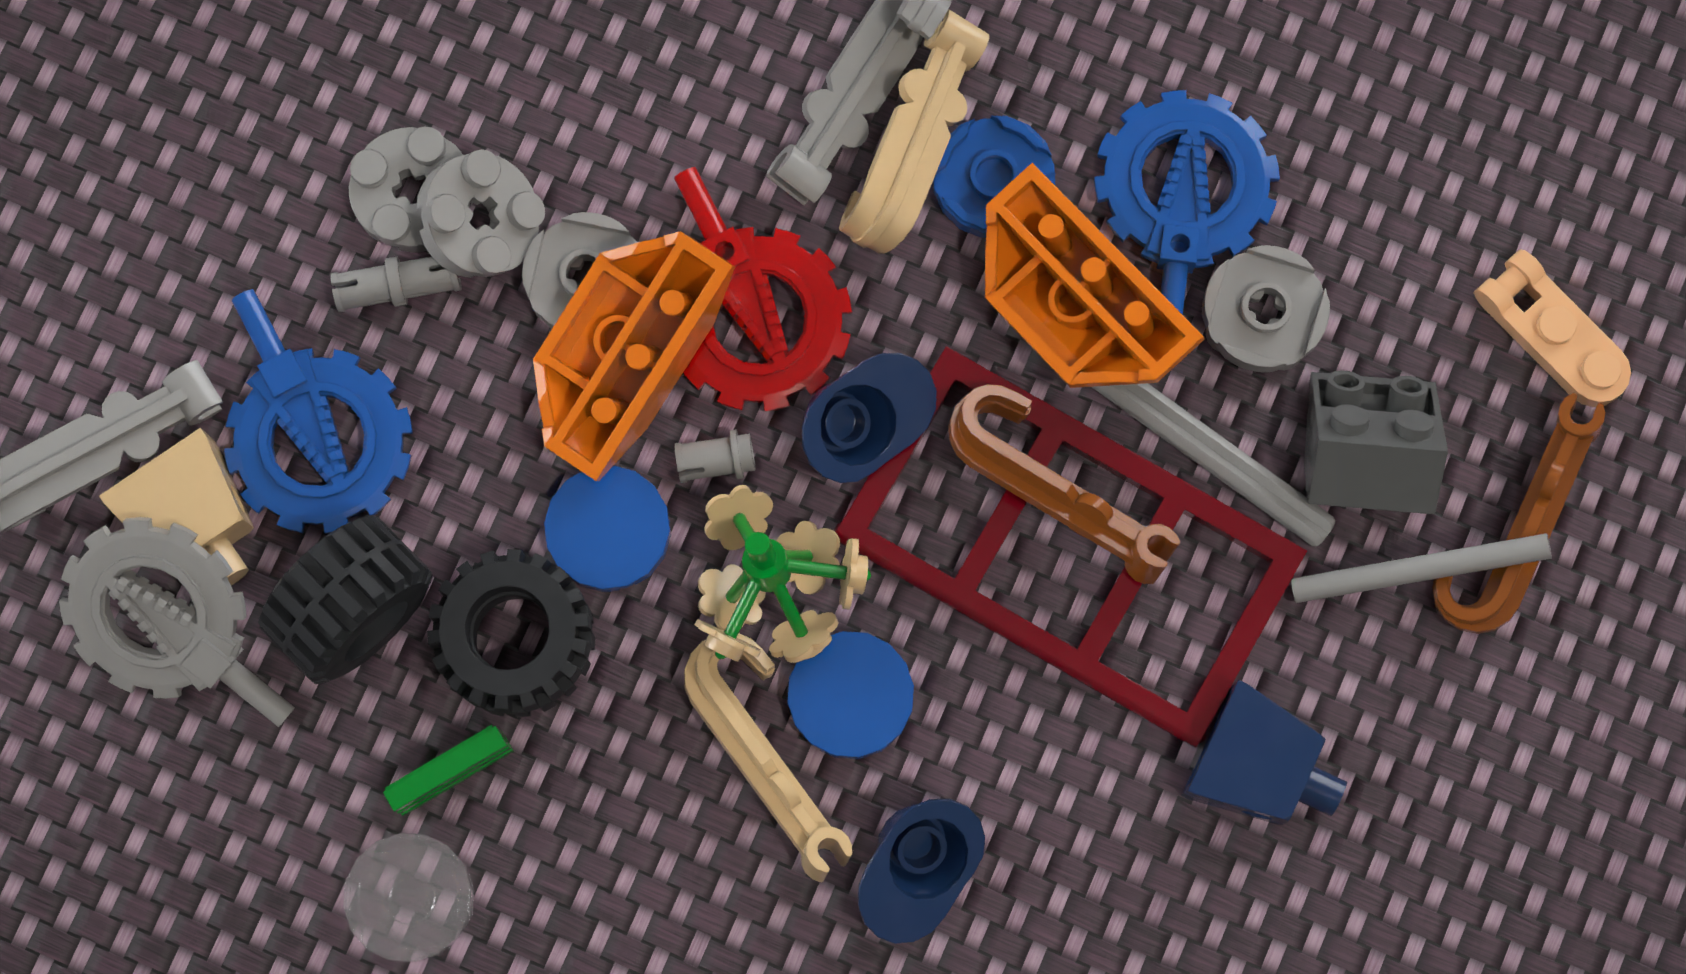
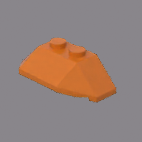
(1076, 291)
(625, 346)

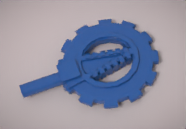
(1180, 229)
(293, 393)

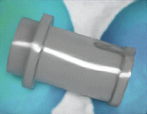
(715, 457)

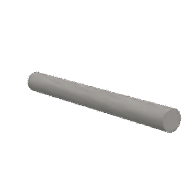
(1421, 568)

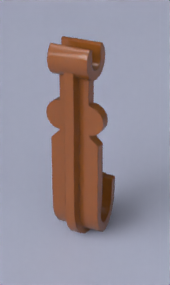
(1088, 515)
(1536, 516)

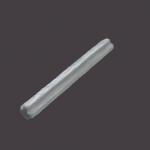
(1222, 460)

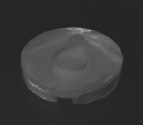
(408, 897)

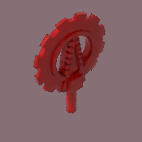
(754, 310)

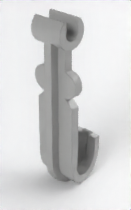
(855, 87)
(94, 445)

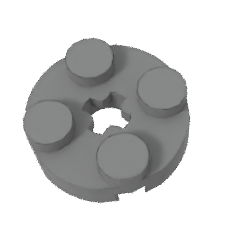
(380, 172)
(446, 218)
(564, 249)
(1297, 293)

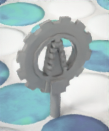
(192, 641)

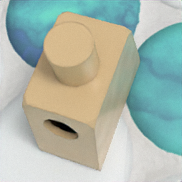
(190, 489)

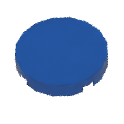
(981, 163)
(607, 529)
(851, 696)

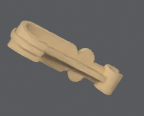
(914, 139)
(760, 761)

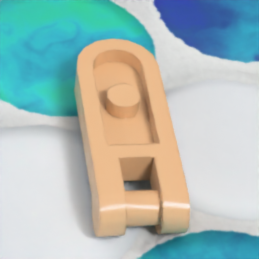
(1556, 332)

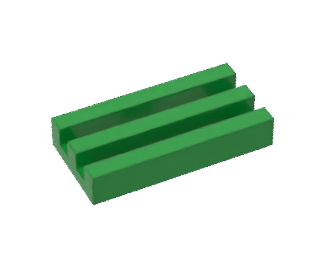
(447, 770)

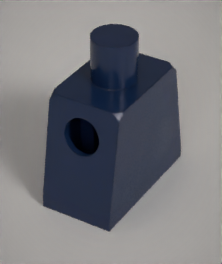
(1261, 762)

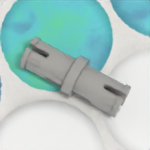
(392, 283)

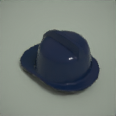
(868, 416)
(919, 868)

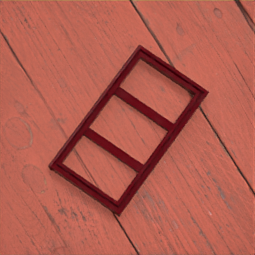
(1081, 663)

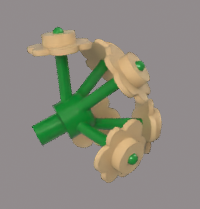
(768, 566)

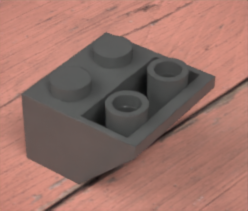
(1374, 442)

